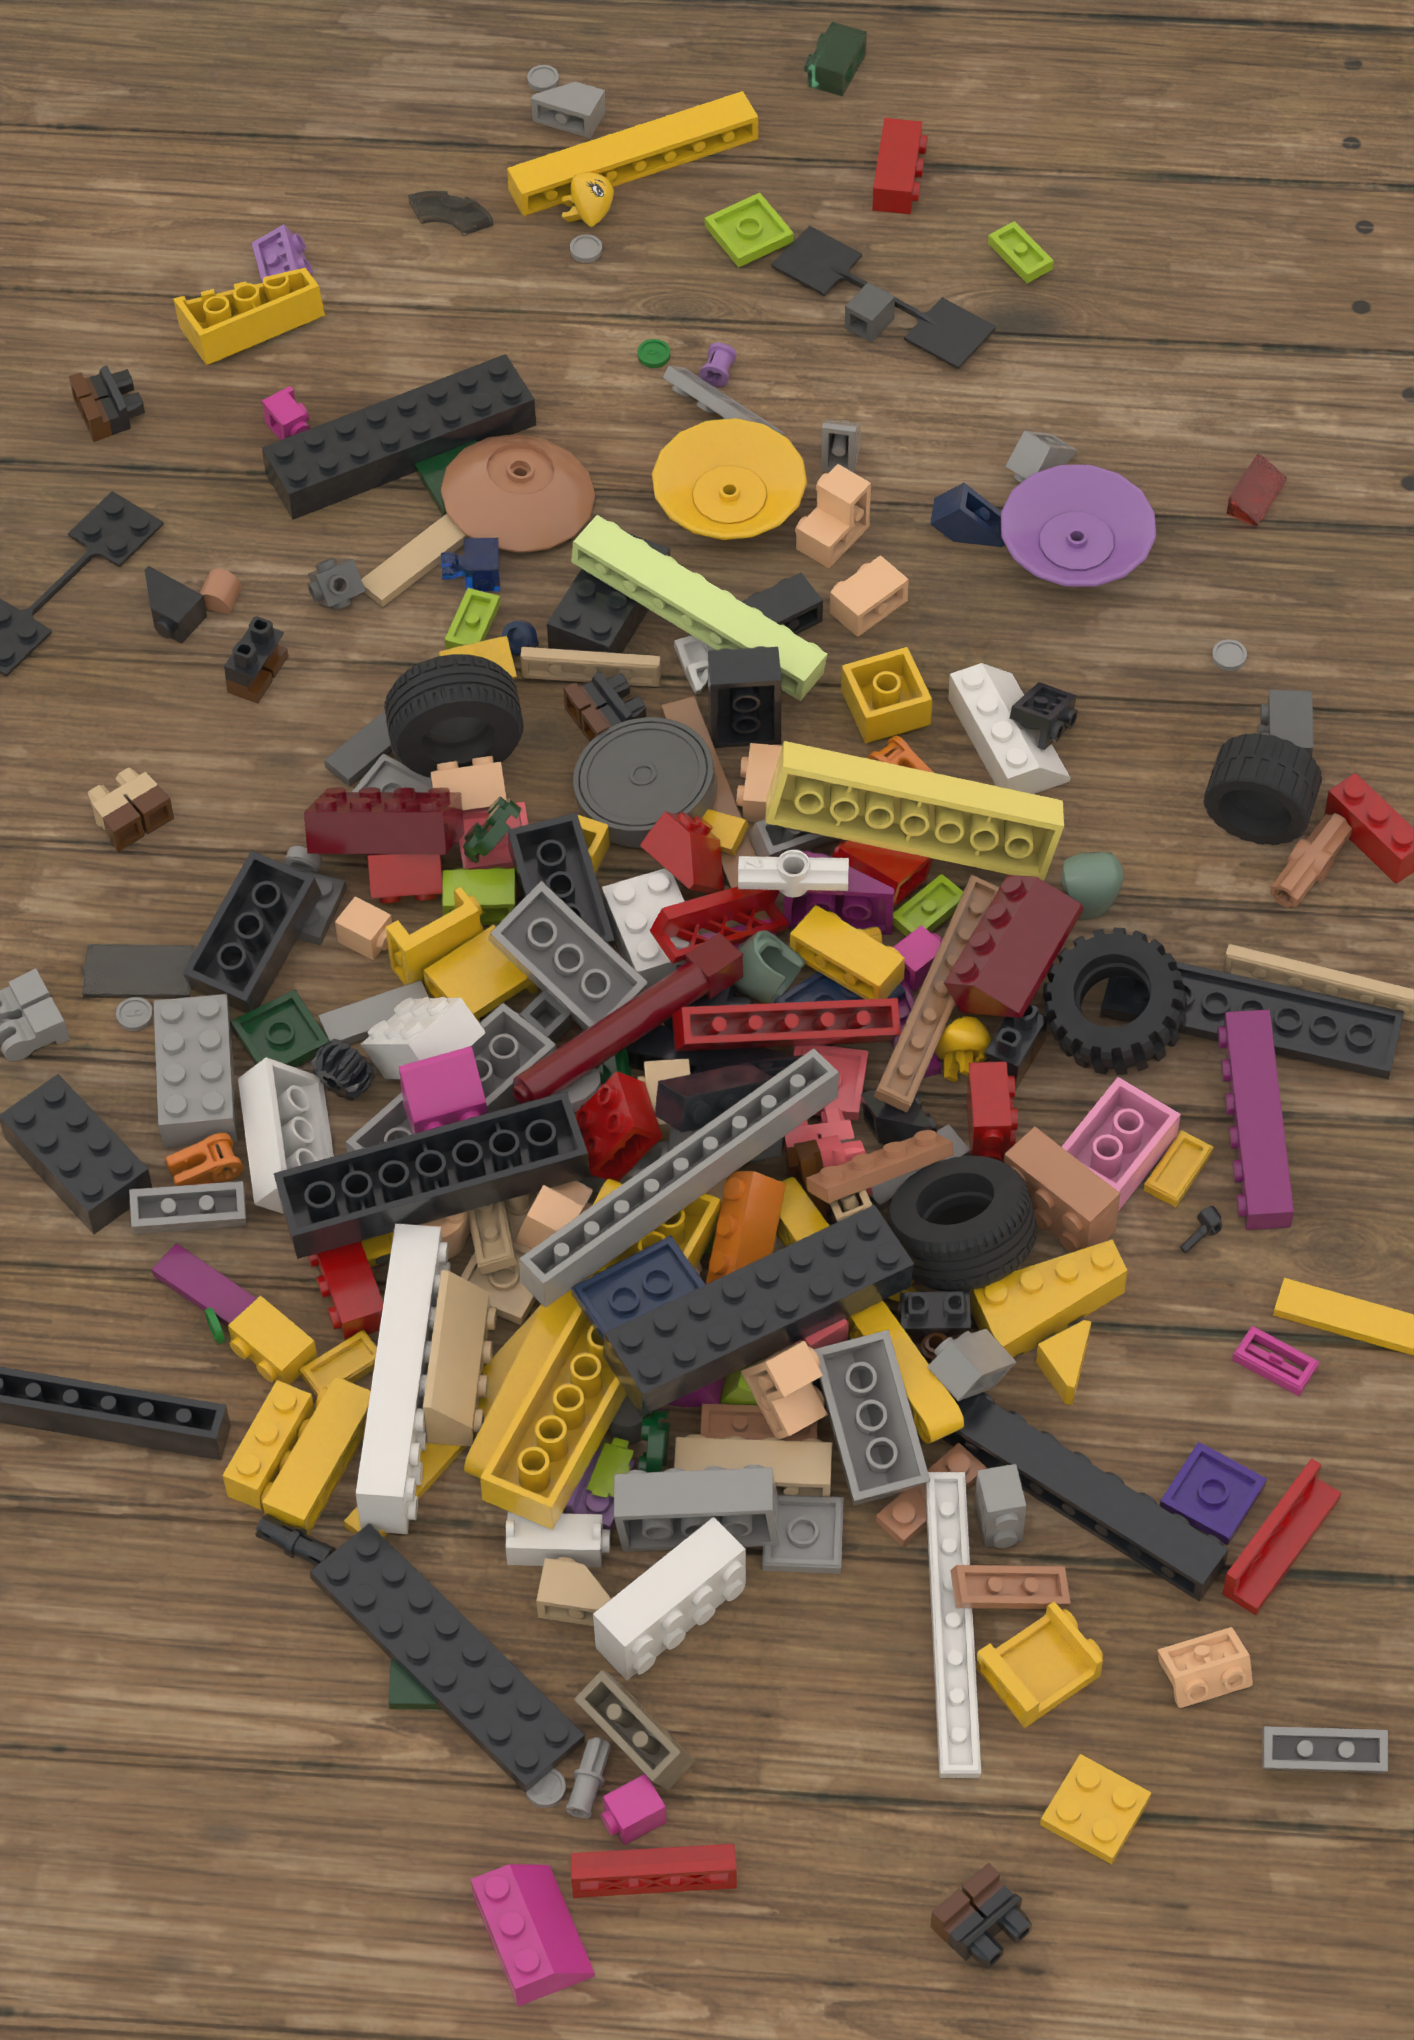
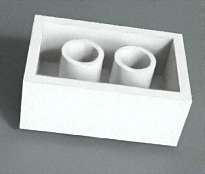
(631, 912)
(421, 1031)

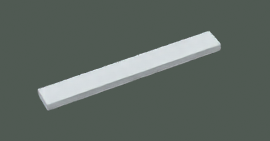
(952, 1629)

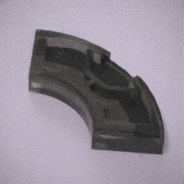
(460, 213)

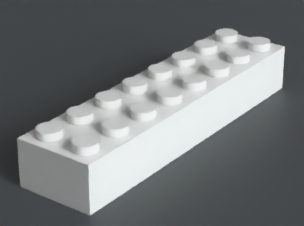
(395, 1413)

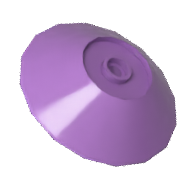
(1078, 525)

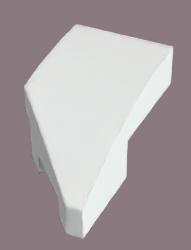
(694, 661)

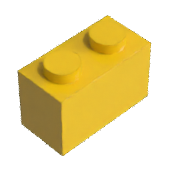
(271, 1342)

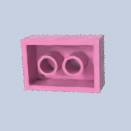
(1124, 1137)

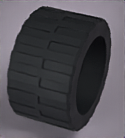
(1262, 789)

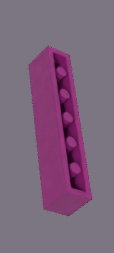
(1257, 1120)

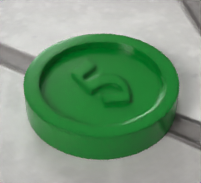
(653, 353)
(214, 1325)

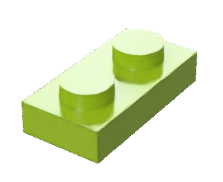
(1020, 252)
(472, 618)
(928, 907)

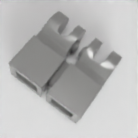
(28, 1017)

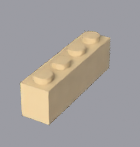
(797, 1466)

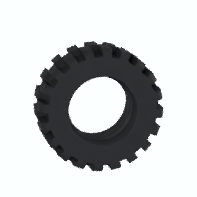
(1104, 958)

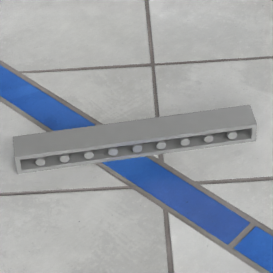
(678, 1178)

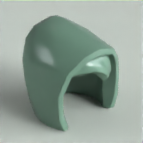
(1093, 881)
(767, 967)

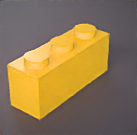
(847, 955)
(266, 1442)

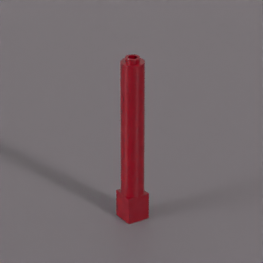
(706, 972)

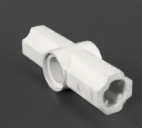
(812, 873)

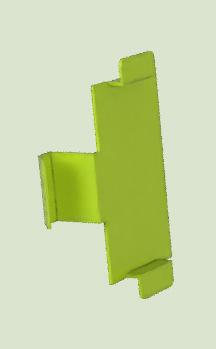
(612, 1460)

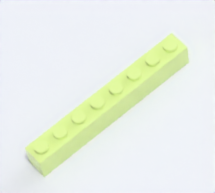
(693, 602)

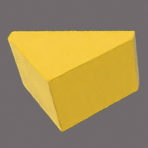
(1063, 1358)

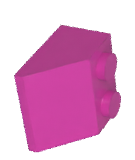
(442, 1090)

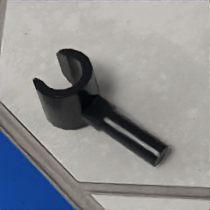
(1211, 1225)

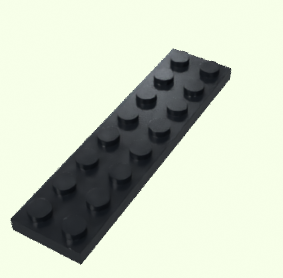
(1303, 1021)
(447, 1657)

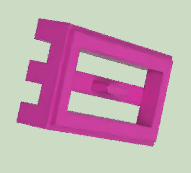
(1271, 1365)

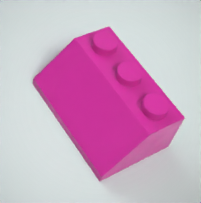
(531, 1930)

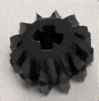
(343, 1069)

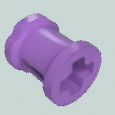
(718, 364)

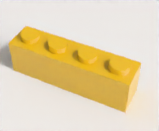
(320, 1455)

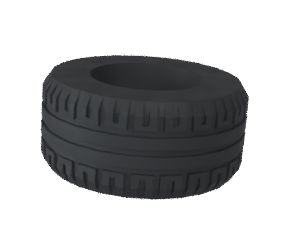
(453, 712)
(964, 1222)

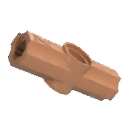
(1311, 860)

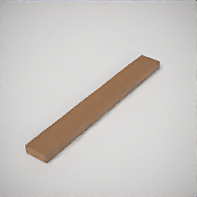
(688, 713)
(933, 1002)

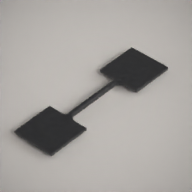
(943, 331)
(110, 530)

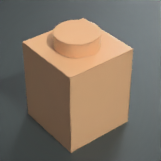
(363, 928)

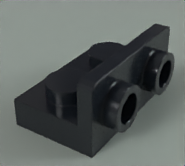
(1046, 710)

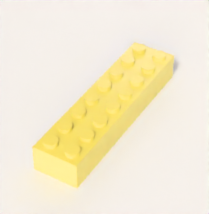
(914, 811)

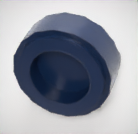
(519, 635)

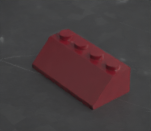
(1012, 947)

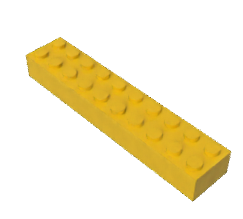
(575, 1397)

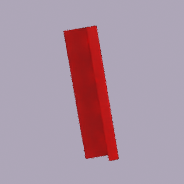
(712, 913)
(1280, 1539)
(653, 1870)

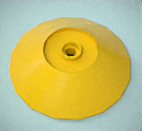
(729, 479)

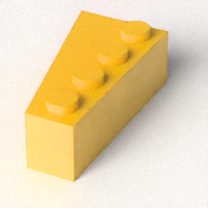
(248, 314)
(1048, 1296)

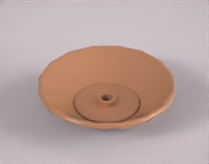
(518, 491)

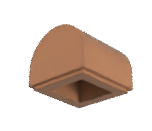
(220, 591)

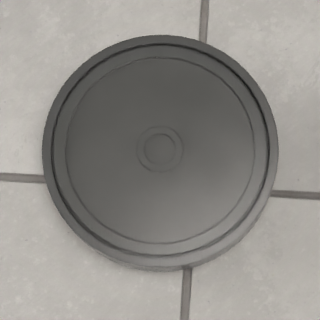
(640, 772)

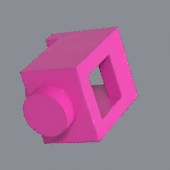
(284, 414)

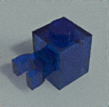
(478, 564)

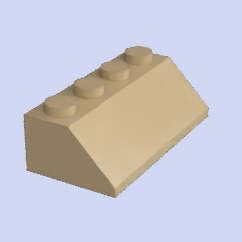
(457, 1362)

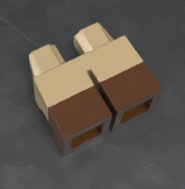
(130, 808)

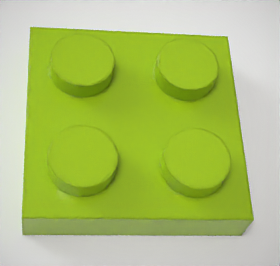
(749, 229)

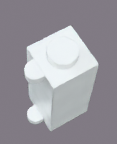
(573, 1537)

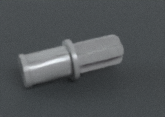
(588, 1778)

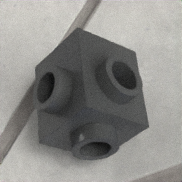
(345, 579)

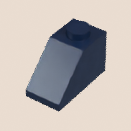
(967, 517)

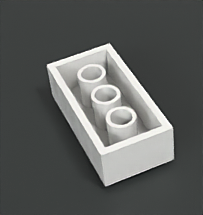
(670, 1599)

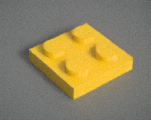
(1095, 1809)

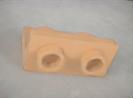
(1206, 1667)

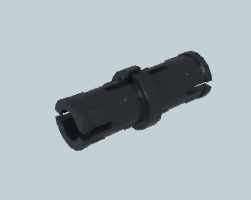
(293, 1540)

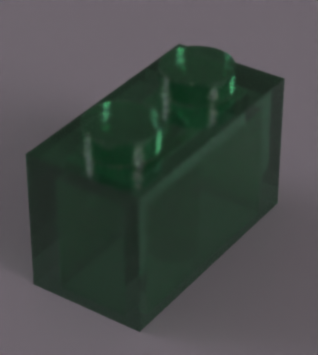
(836, 58)

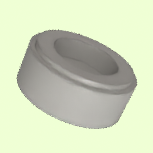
(298, 858)

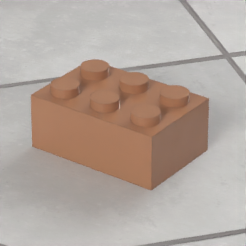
(1064, 1192)

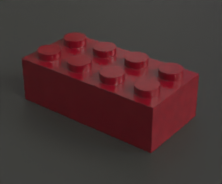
(384, 821)

